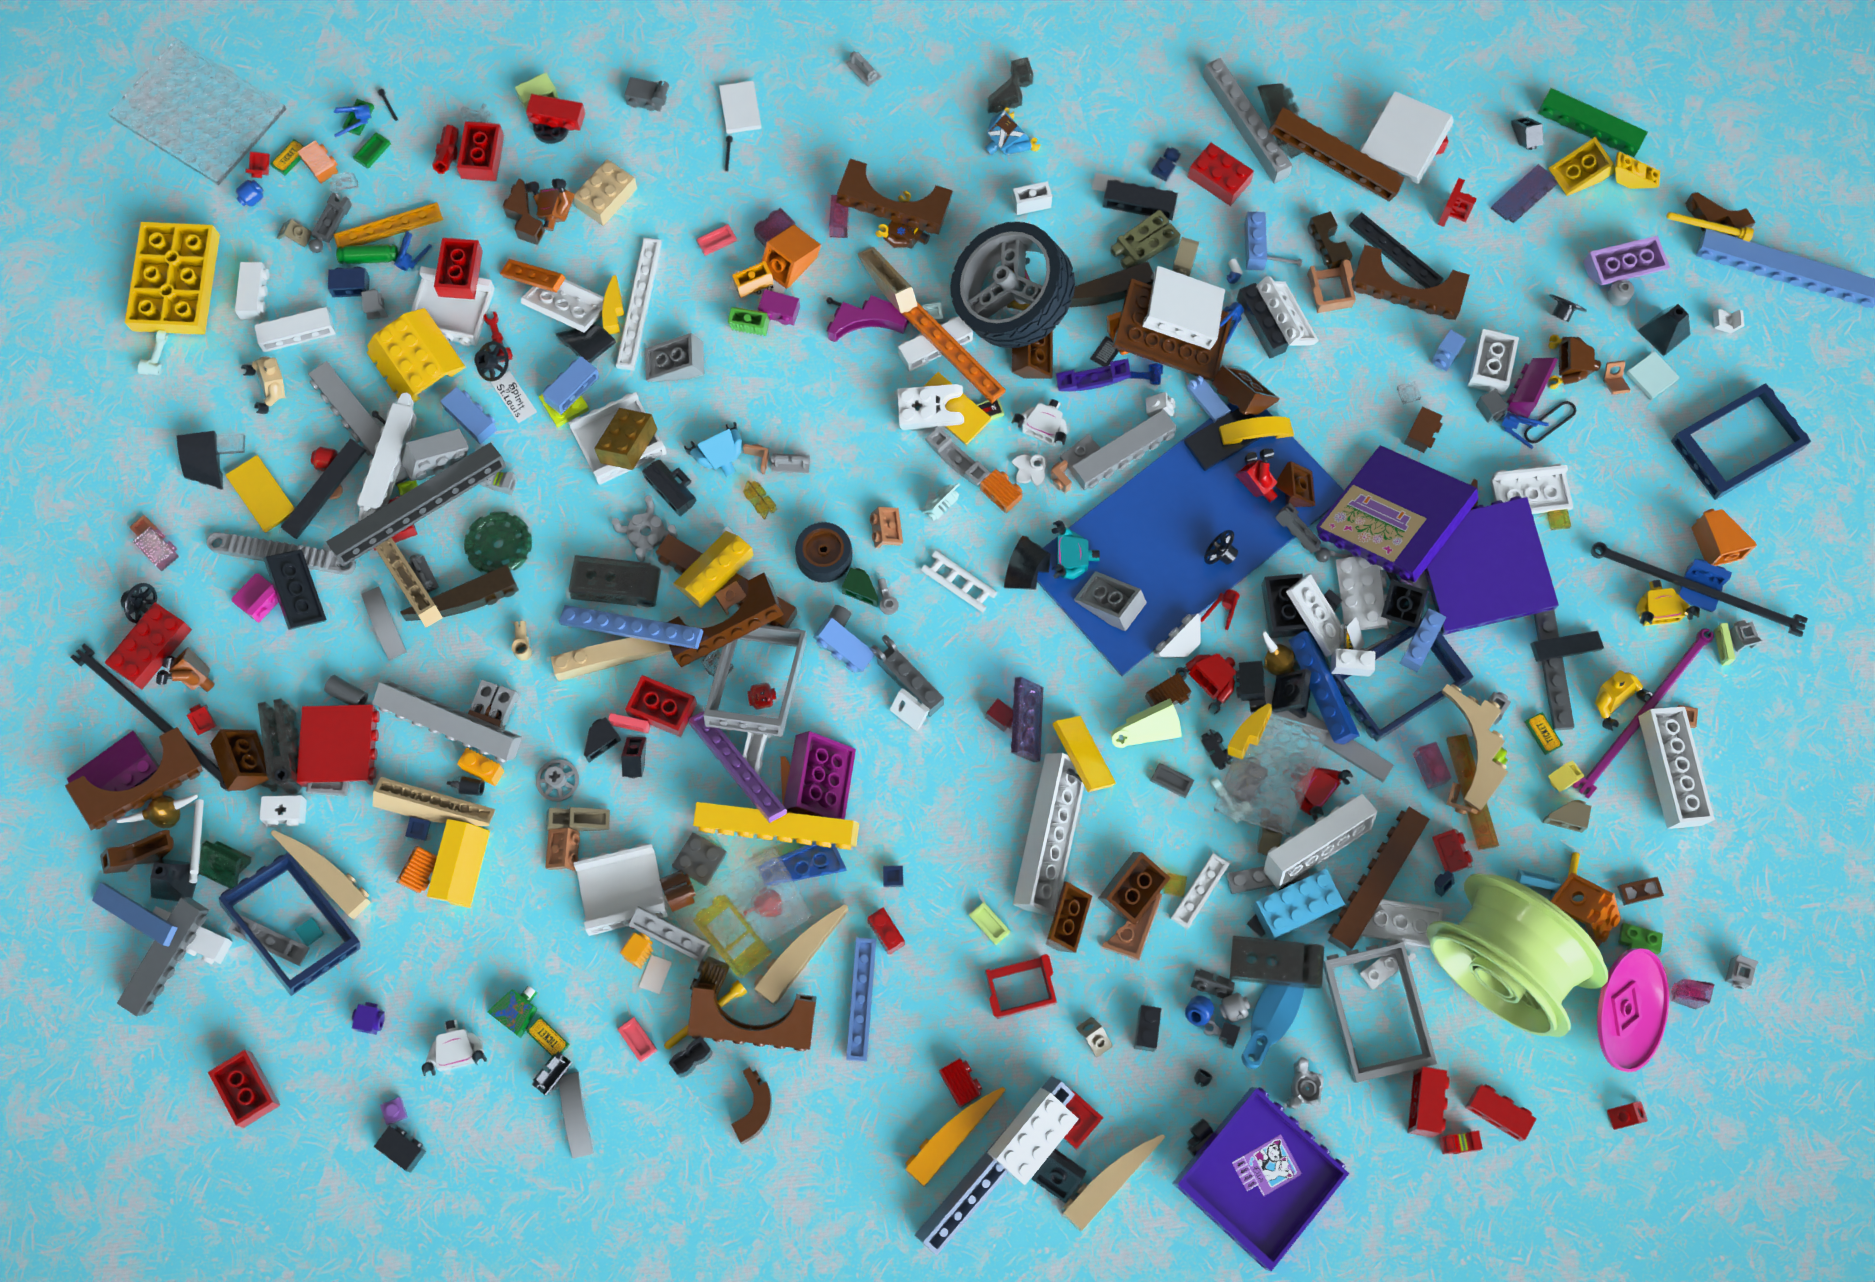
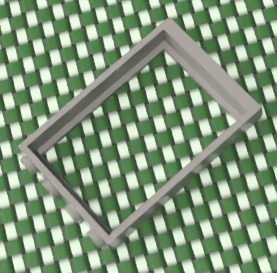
(752, 723)
(1427, 1057)

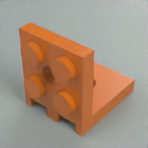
(1596, 910)

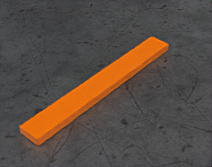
(954, 352)

